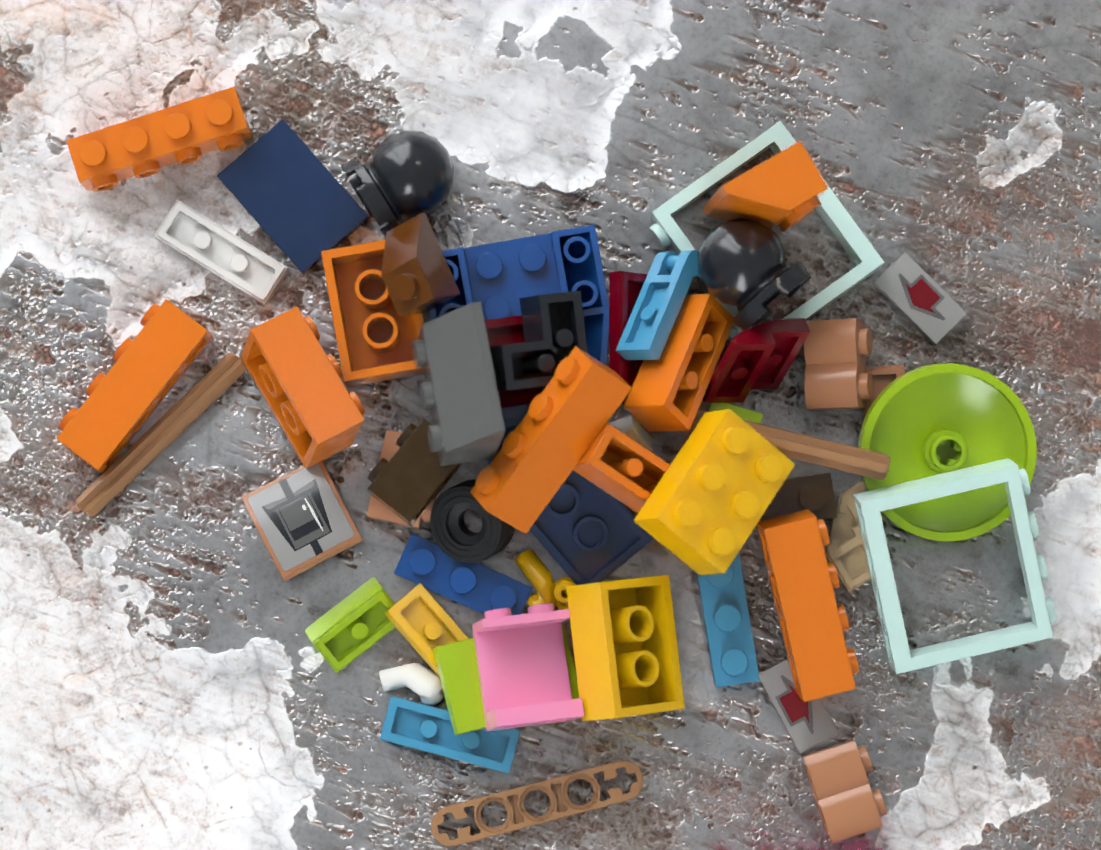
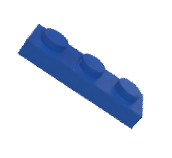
(462, 582)

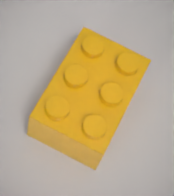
(714, 492)
(625, 647)

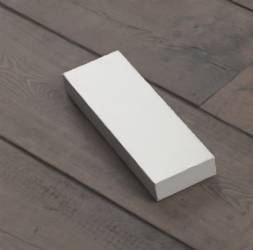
(221, 252)

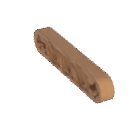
(514, 799)

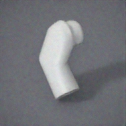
(416, 678)

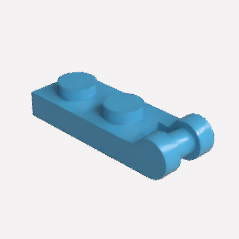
(658, 305)

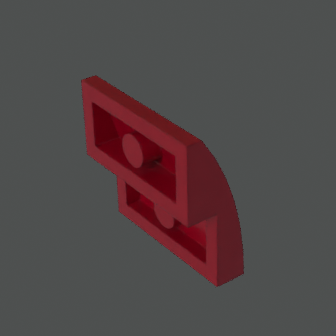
(756, 360)

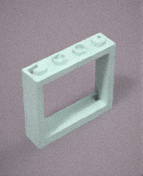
(830, 211)
(1033, 566)

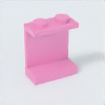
(524, 668)

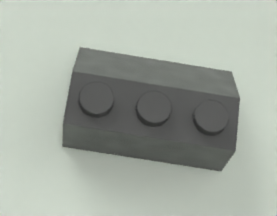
(459, 386)

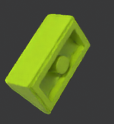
(352, 625)

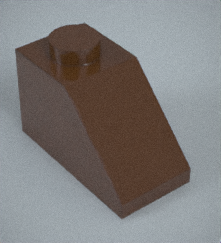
(416, 268)

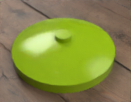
(941, 423)

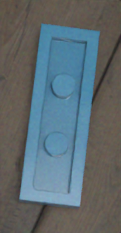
(728, 626)
(432, 731)

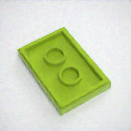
(461, 683)

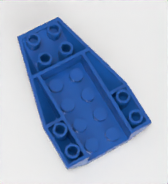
(528, 267)

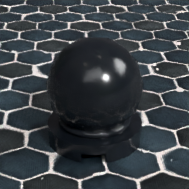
(404, 178)
(747, 269)

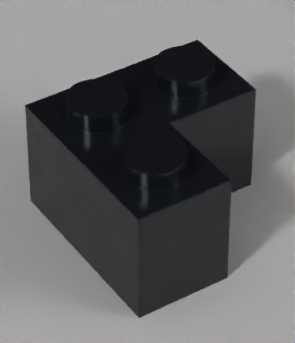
(551, 331)

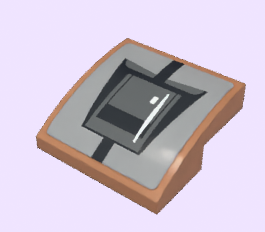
(302, 519)

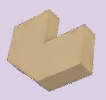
(846, 542)

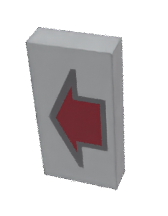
(919, 298)
(805, 722)

